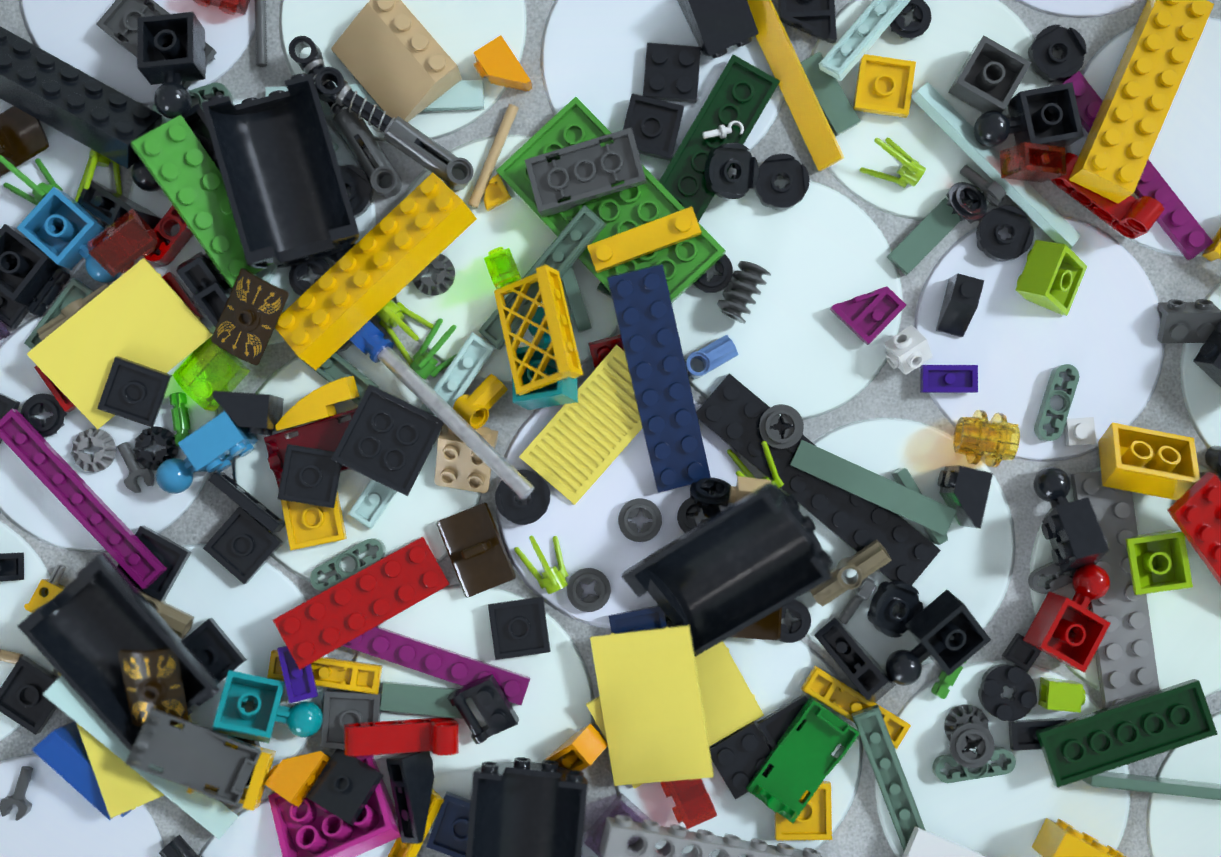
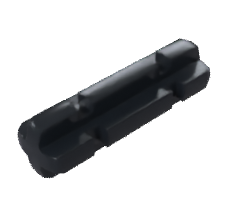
(48, 292)

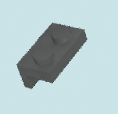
(1187, 321)

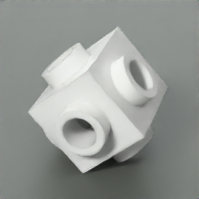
(908, 350)

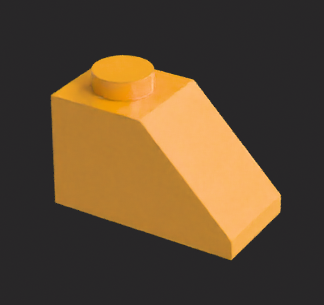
(501, 66)
(580, 749)
(296, 776)

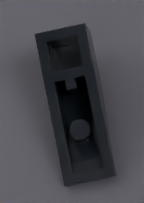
(111, 205)
(854, 661)
(411, 786)

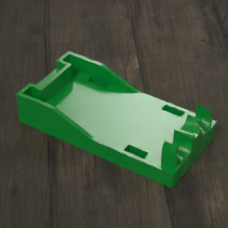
(802, 759)

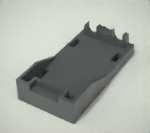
(123, 20)
(585, 172)
(193, 756)

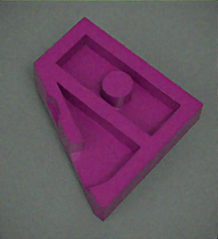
(869, 312)

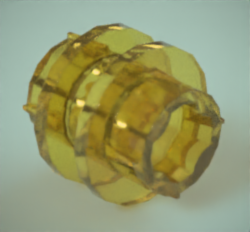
(992, 439)

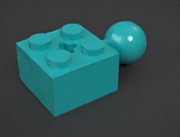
(554, 394)
(240, 688)

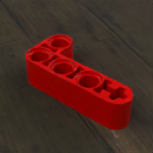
(1129, 217)
(177, 242)
(402, 736)

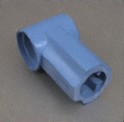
(712, 356)

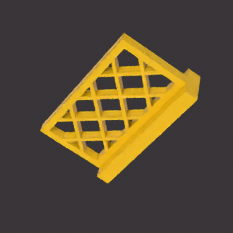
(556, 319)

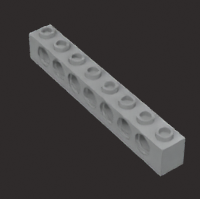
(621, 828)

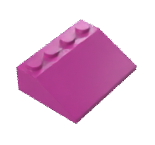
(319, 833)

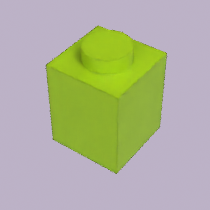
(1061, 694)

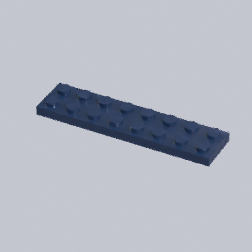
(659, 377)

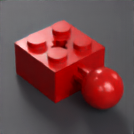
(1066, 626)

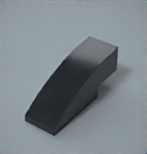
(205, 285)

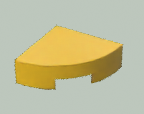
(495, 193)

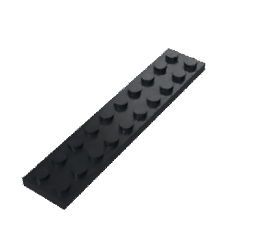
(735, 417)

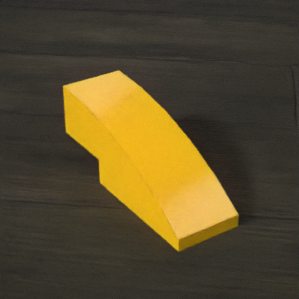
(319, 403)

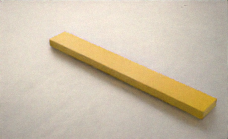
(795, 85)

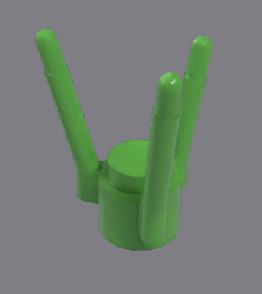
(39, 191)
(425, 362)

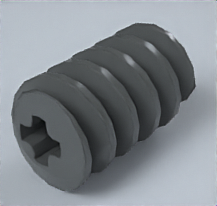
(742, 289)

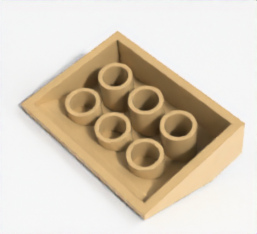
(396, 59)

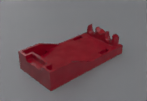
(319, 435)

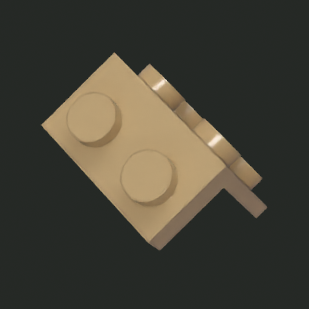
(458, 465)

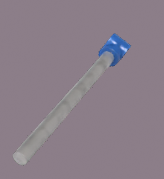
(372, 341)

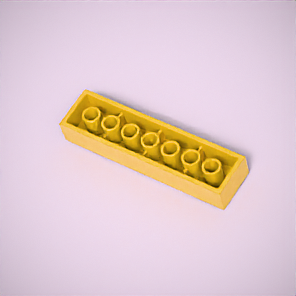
(1140, 97)
(374, 271)

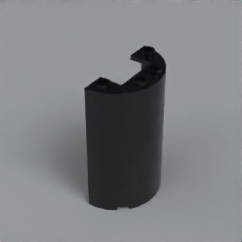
(281, 175)
(734, 567)
(89, 626)
(526, 810)

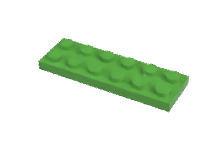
(196, 192)

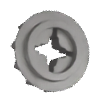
(101, 459)

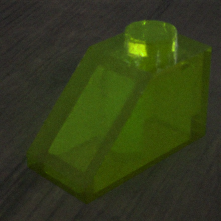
(502, 267)

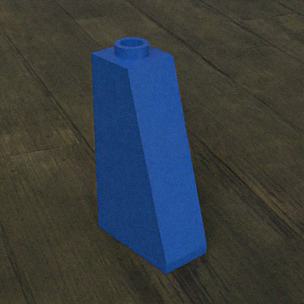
(68, 757)

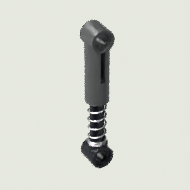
(352, 129)
(396, 131)

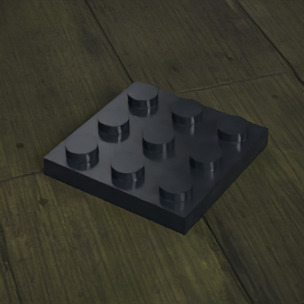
(388, 440)

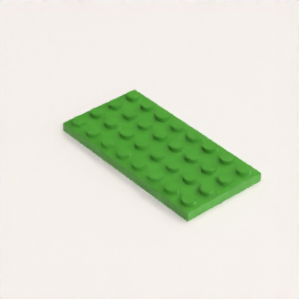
(620, 210)

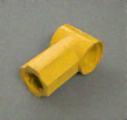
(476, 407)

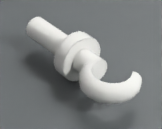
(722, 131)

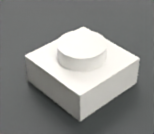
(1080, 431)

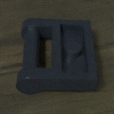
(491, 704)

